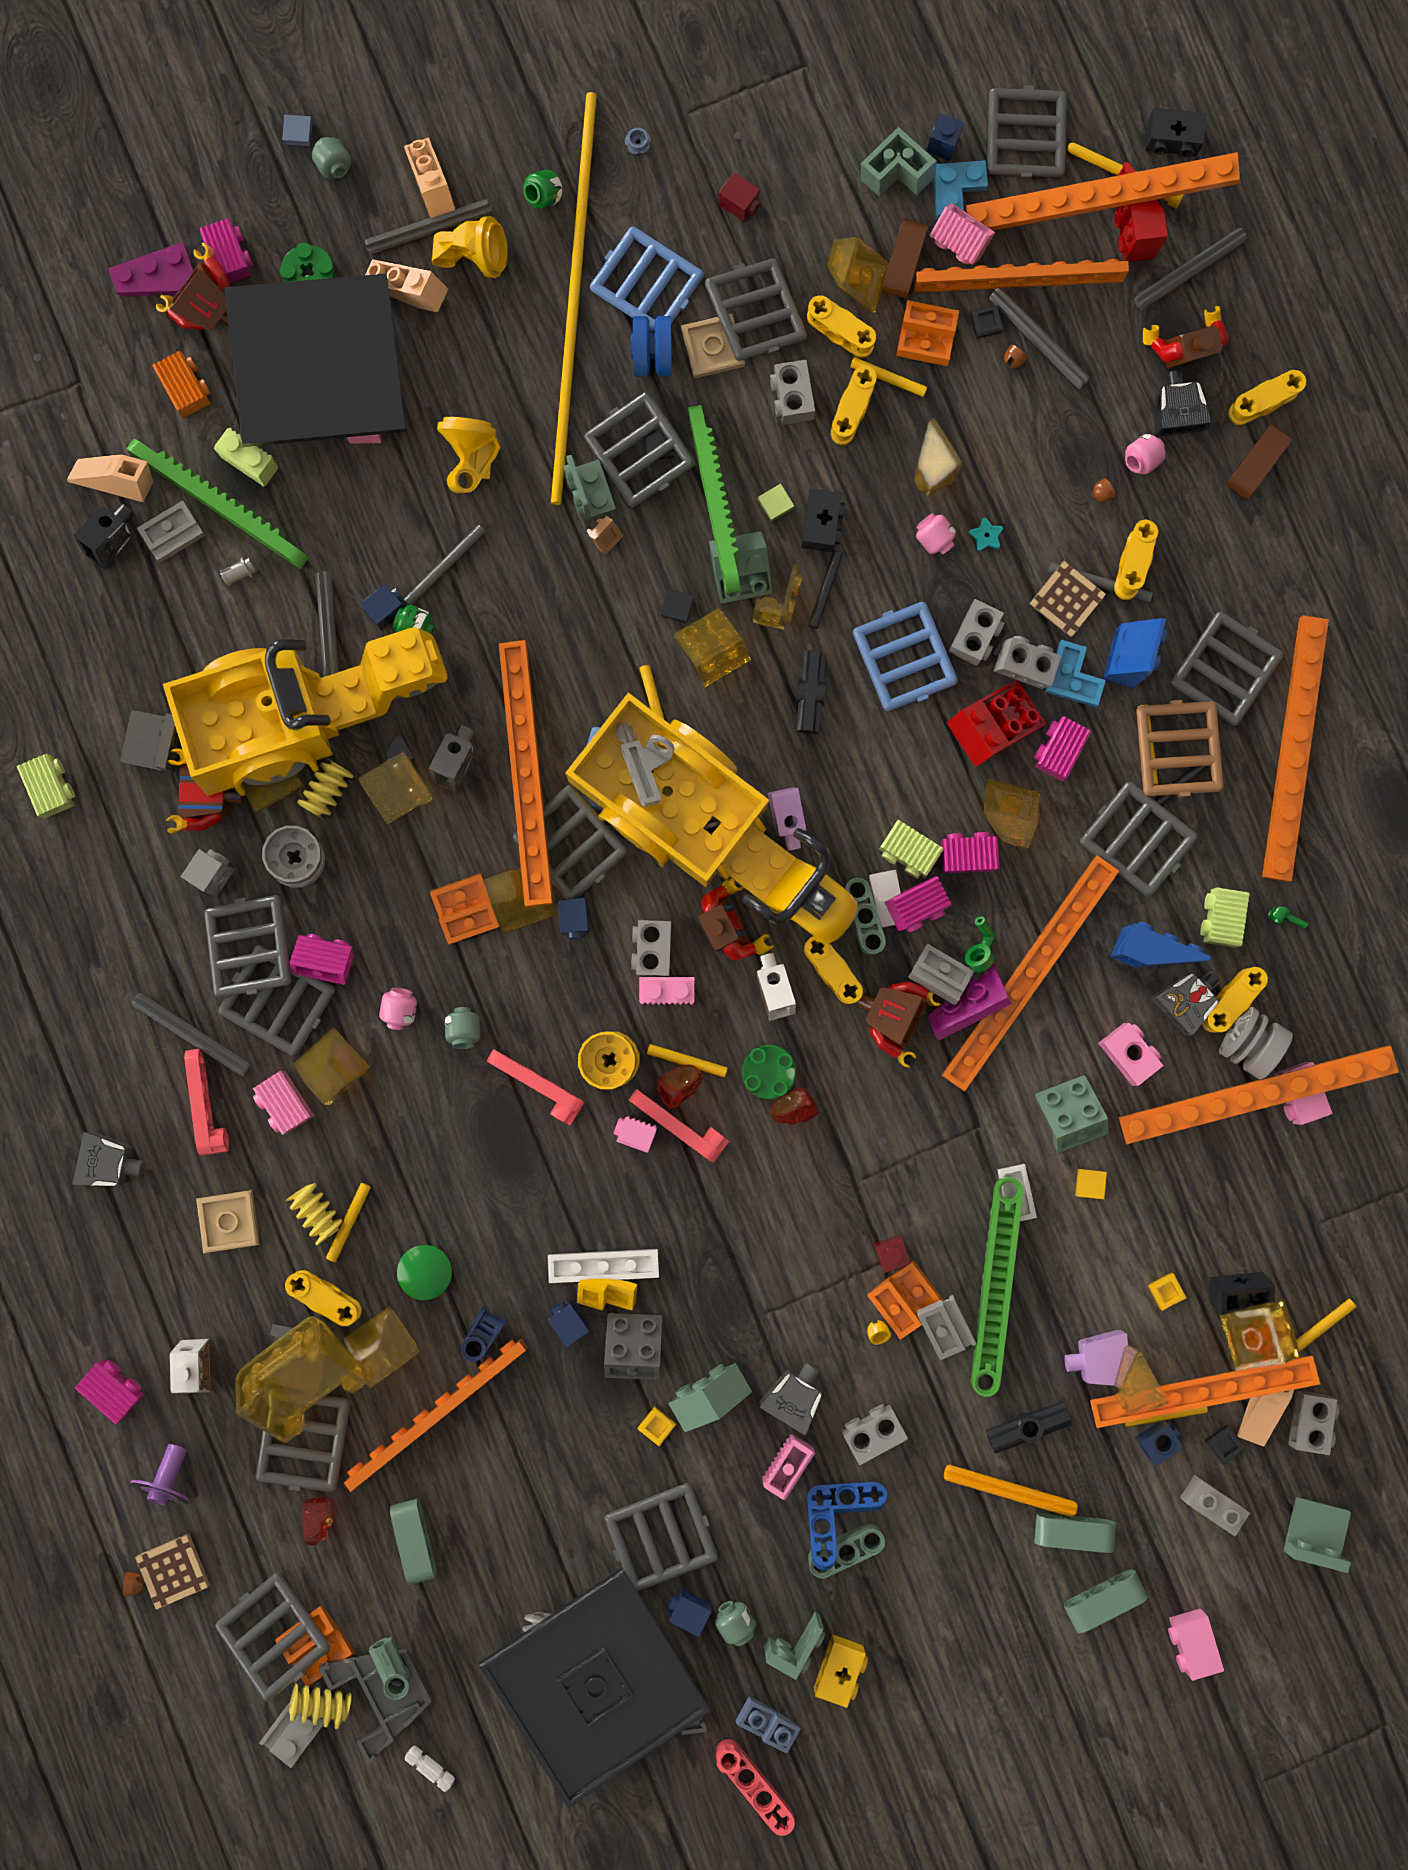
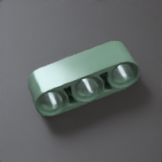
(873, 928)
(1075, 1532)
(413, 1541)
(860, 1552)
(1105, 1601)

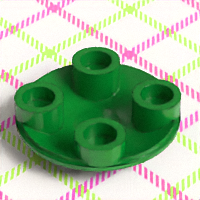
(769, 1071)
(424, 1272)

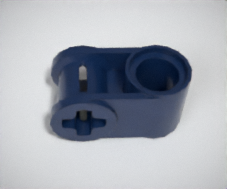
(482, 1333)

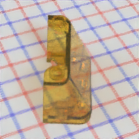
(293, 1377)

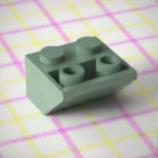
(752, 568)

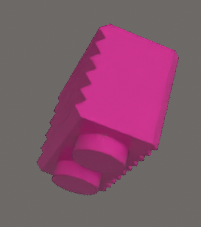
(225, 242)
(1062, 748)
(969, 854)
(917, 904)
(322, 959)
(110, 1390)

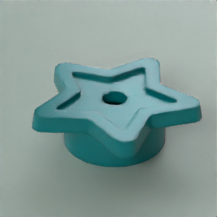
(986, 542)

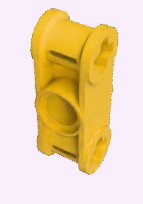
(841, 326)
(1267, 397)
(853, 405)
(1136, 559)
(833, 971)
(1235, 999)
(323, 1298)

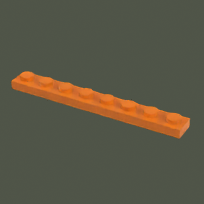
(1023, 276)
(1214, 1390)
(426, 1419)

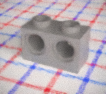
(796, 392)
(973, 631)
(1026, 668)
(208, 872)
(660, 948)
(1305, 1422)
(878, 1441)
(1214, 1505)

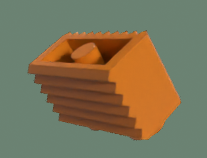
(181, 383)

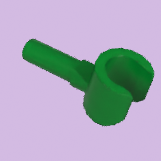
(1279, 914)

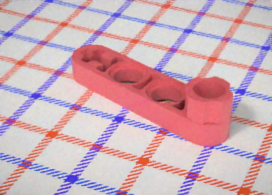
(566, 1105)
(206, 1137)
(709, 1145)
(753, 1788)

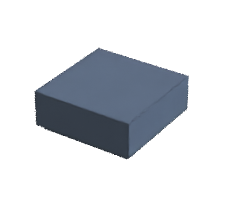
(297, 130)

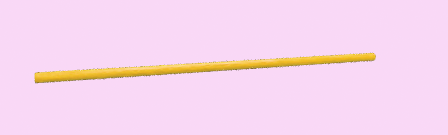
(573, 302)

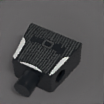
(1180, 407)
(104, 534)

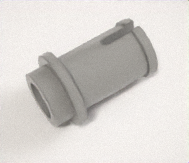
(238, 571)

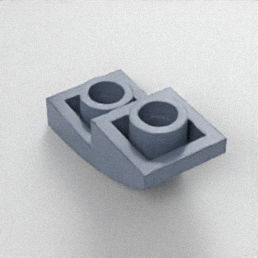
(768, 1724)

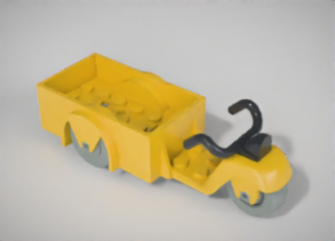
(693, 789)

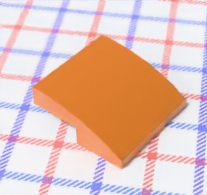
(927, 333)
(464, 908)
(902, 1296)
(339, 1645)

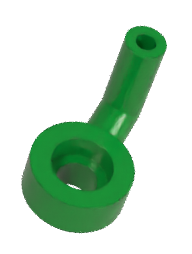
(980, 956)

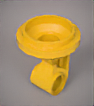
(478, 241)
(476, 447)

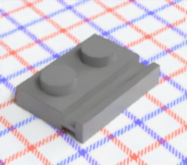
(171, 531)
(941, 974)
(946, 1327)
(288, 1738)

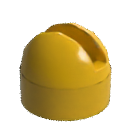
(878, 1332)

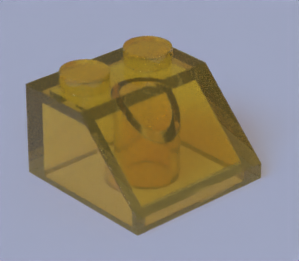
(1260, 1336)

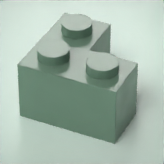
(898, 159)
(710, 1397)

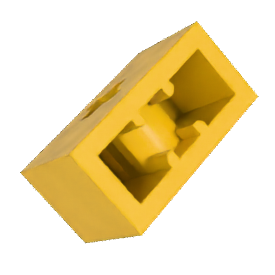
(840, 1654)

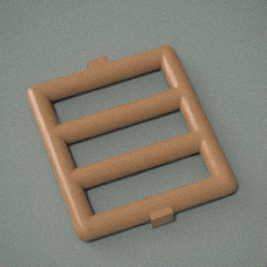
(1210, 733)

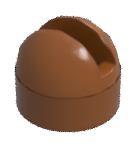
(1015, 355)
(1103, 491)
(132, 1584)

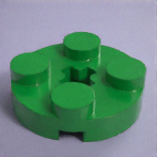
(304, 257)

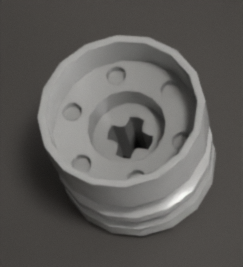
(291, 841)
(1259, 1046)

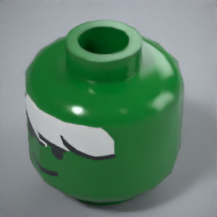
(542, 189)
(413, 617)

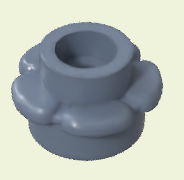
(634, 135)

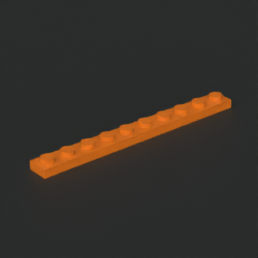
(1108, 192)
(1295, 749)
(525, 774)
(1031, 971)
(1258, 1094)

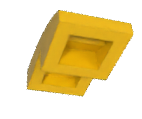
(600, 1291)

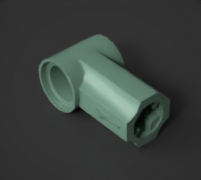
(389, 1667)

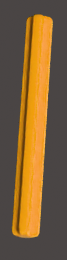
(1010, 1491)

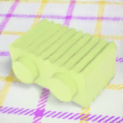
(249, 460)
(46, 785)
(910, 849)
(1225, 917)

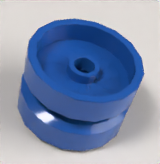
(651, 346)

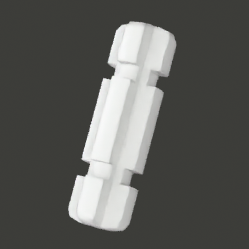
(429, 1768)

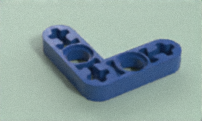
(827, 1511)

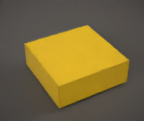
(1090, 1183)
(1167, 1291)
(656, 1426)

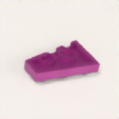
(153, 273)
(978, 1001)

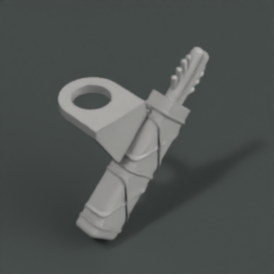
(642, 761)

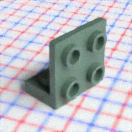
(591, 489)
(1073, 1113)
(1318, 1534)
(792, 1662)

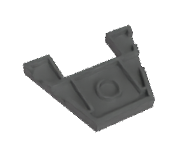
(391, 1714)

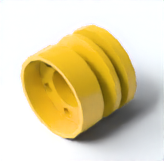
(593, 1061)

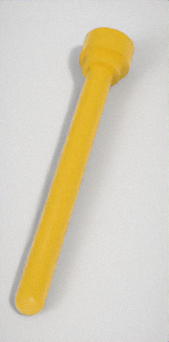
(1110, 166)

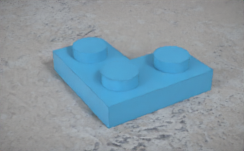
(957, 178)
(1070, 682)

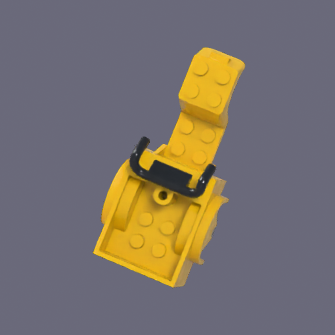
(267, 715)

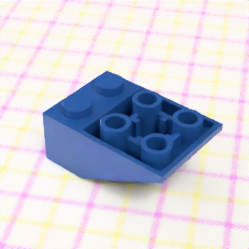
(1135, 652)
(1145, 948)

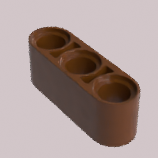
(904, 258)
(1259, 461)

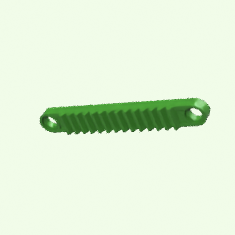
(716, 499)
(218, 502)
(996, 1286)

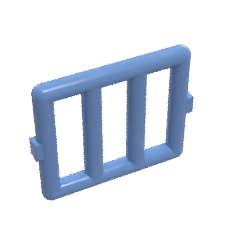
(653, 248)
(930, 632)

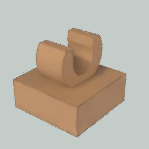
(605, 534)

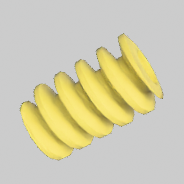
(325, 789)
(314, 1212)
(319, 1705)

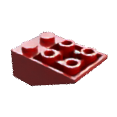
(1140, 227)
(995, 722)

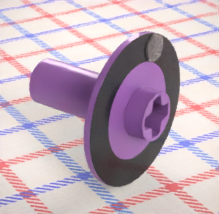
(160, 1489)

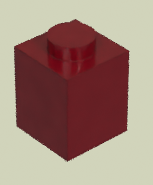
(739, 197)
(891, 1253)

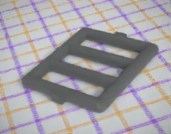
(995, 119)
(732, 330)
(673, 442)
(1207, 639)
(1169, 822)
(603, 831)
(280, 953)
(271, 1035)
(333, 1458)
(662, 1500)
(306, 1625)

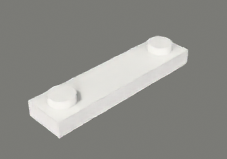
(603, 1265)

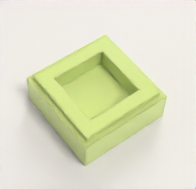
(775, 502)

